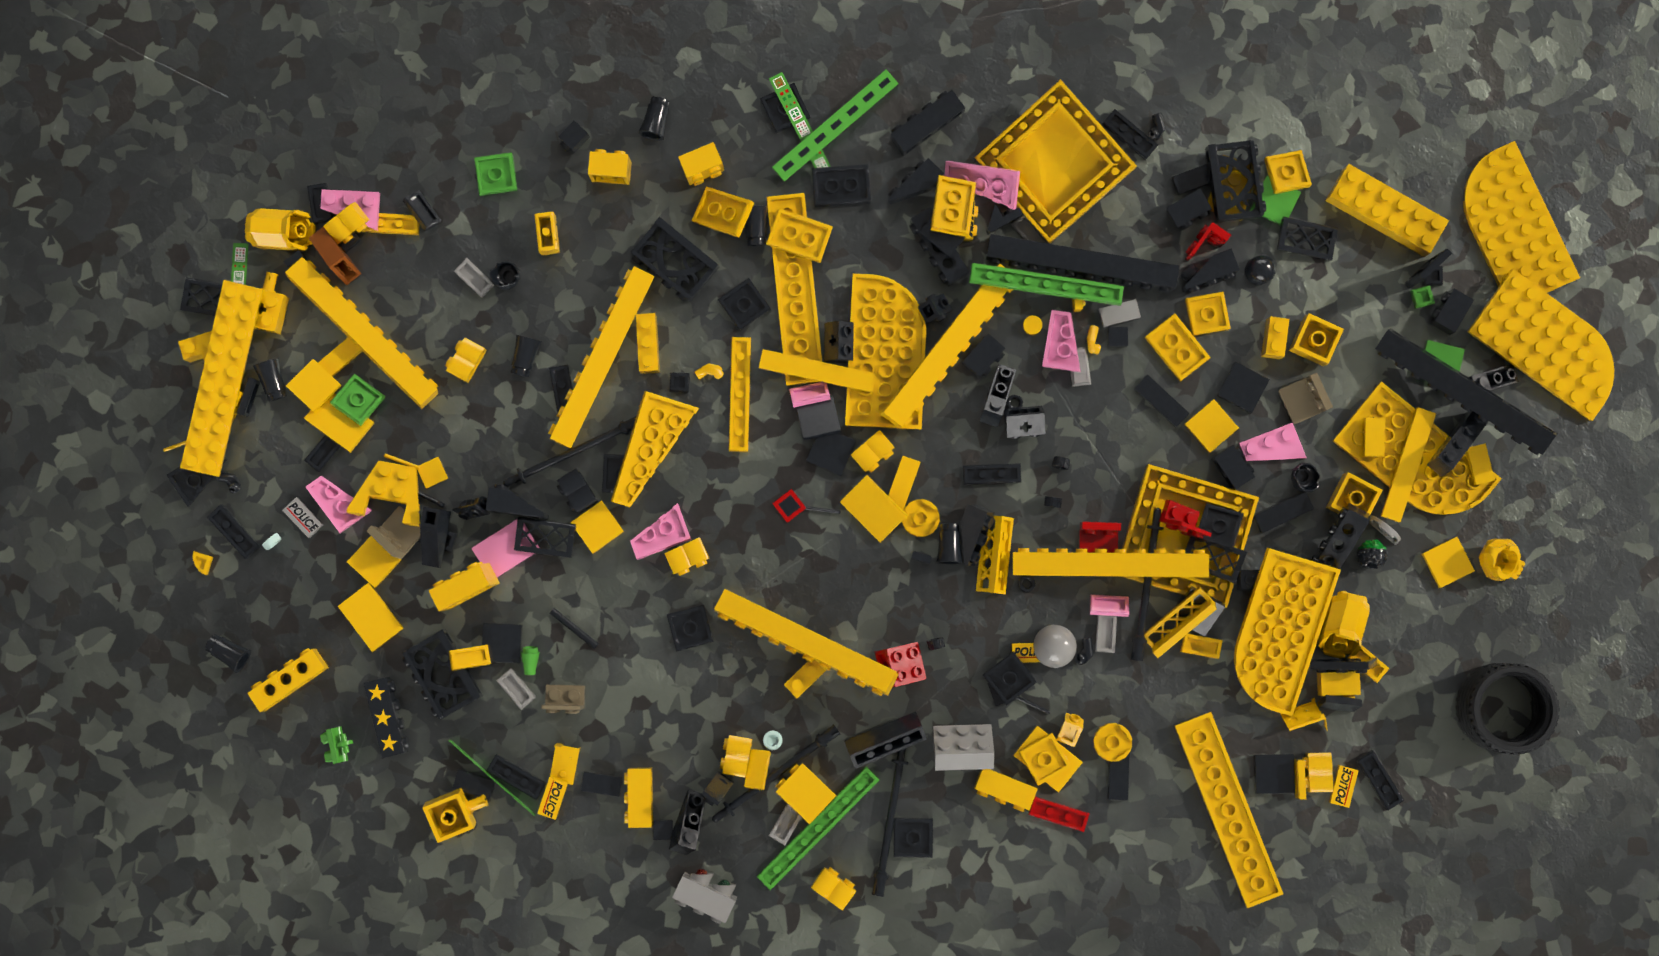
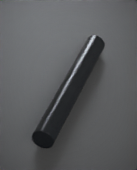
(574, 628)

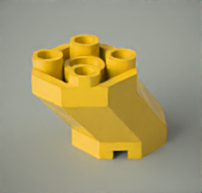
(279, 229)
(1344, 625)

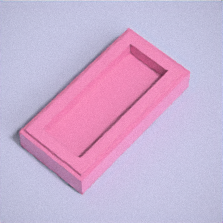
(809, 394)
(1109, 605)

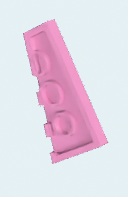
(991, 182)

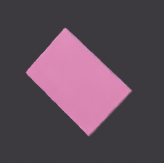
(500, 551)

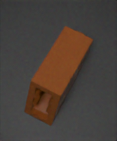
(334, 256)

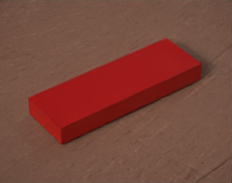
(1059, 814)

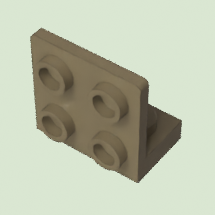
(1305, 398)
(394, 535)
(564, 697)

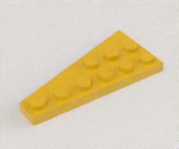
(652, 437)

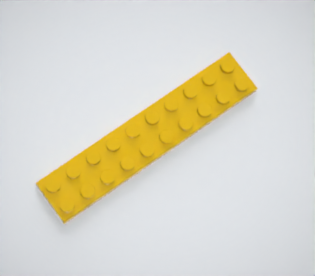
(795, 293)
(221, 378)
(1228, 809)

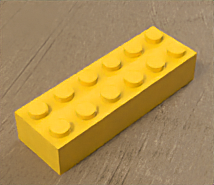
(1387, 210)

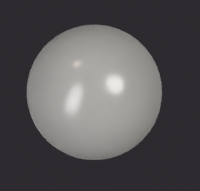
(1054, 646)

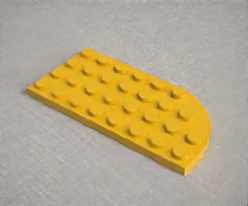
(1514, 222)
(887, 343)
(1547, 344)
(1429, 492)
(1282, 628)

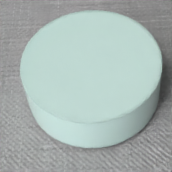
(272, 541)
(772, 740)

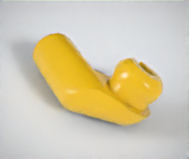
(1091, 339)
(711, 369)

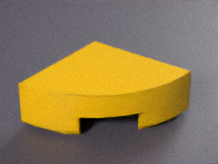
(202, 562)

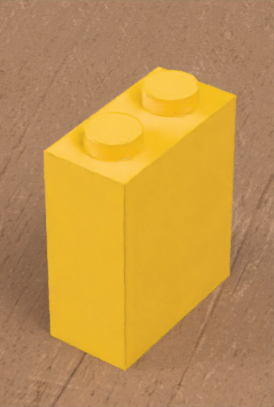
(804, 792)

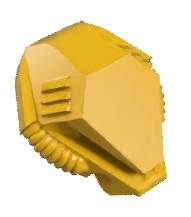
(1501, 559)

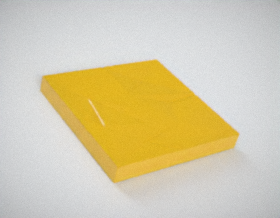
(1061, 159)
(1194, 493)

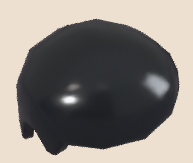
(1260, 269)
(505, 275)
(1305, 477)

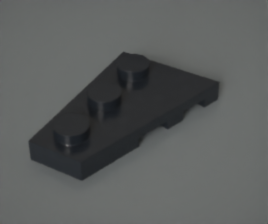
(189, 483)
(1356, 664)

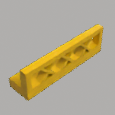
(999, 557)
(1184, 627)

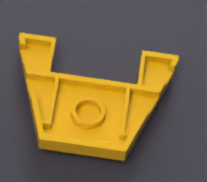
(393, 484)

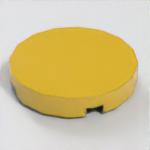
(922, 518)
(1112, 742)

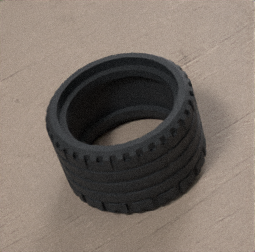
(1544, 711)

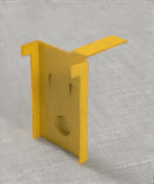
(1304, 715)
(564, 763)

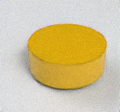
(1032, 325)

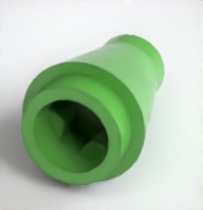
(530, 659)

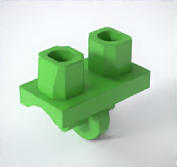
(337, 743)

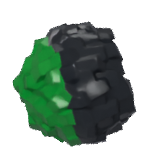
(1372, 554)

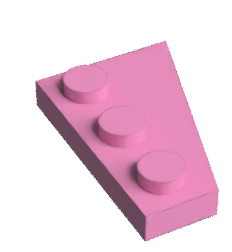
(337, 200)
(1061, 343)
(1274, 445)
(333, 503)
(661, 535)

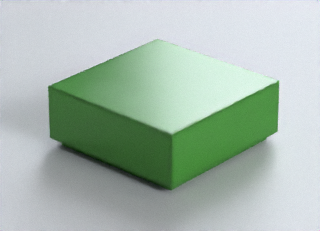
(1422, 297)

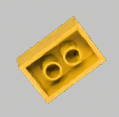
(463, 586)

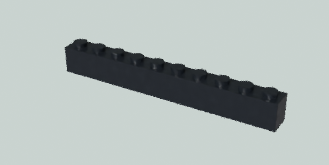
(1082, 262)
(1466, 391)

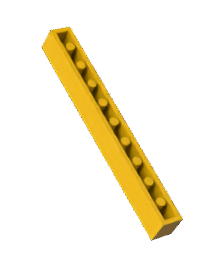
(362, 333)
(603, 354)
(944, 354)
(1111, 564)
(807, 642)

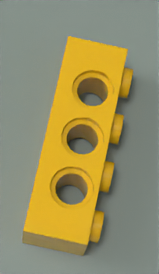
(259, 692)

